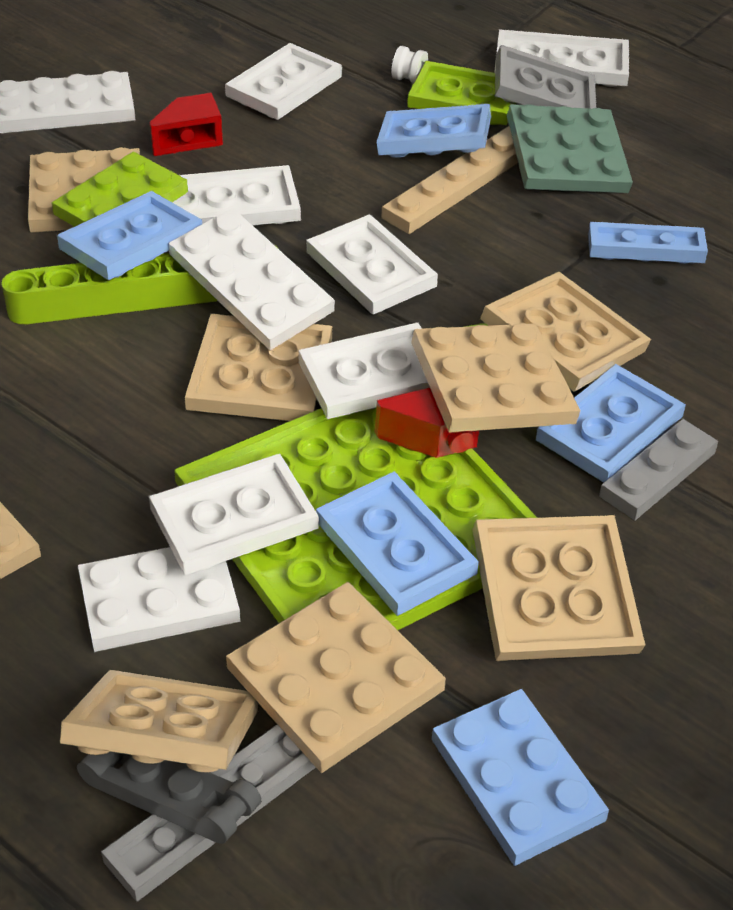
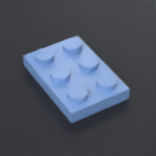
(434, 130)
(127, 235)
(615, 423)
(396, 543)
(519, 776)

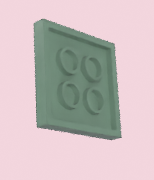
(568, 149)

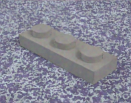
(658, 469)

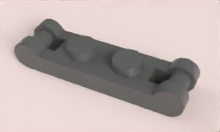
(174, 792)

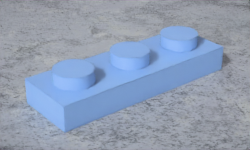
(647, 242)

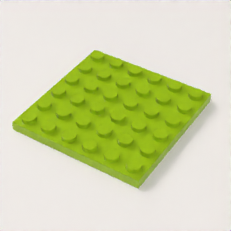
(338, 458)

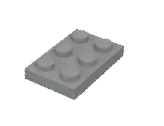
(541, 82)

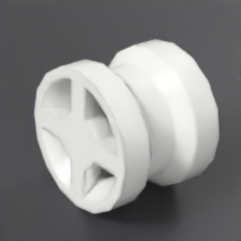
(408, 63)

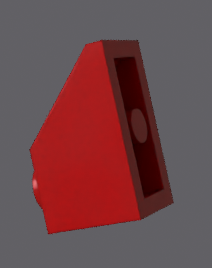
(187, 125)
(417, 424)

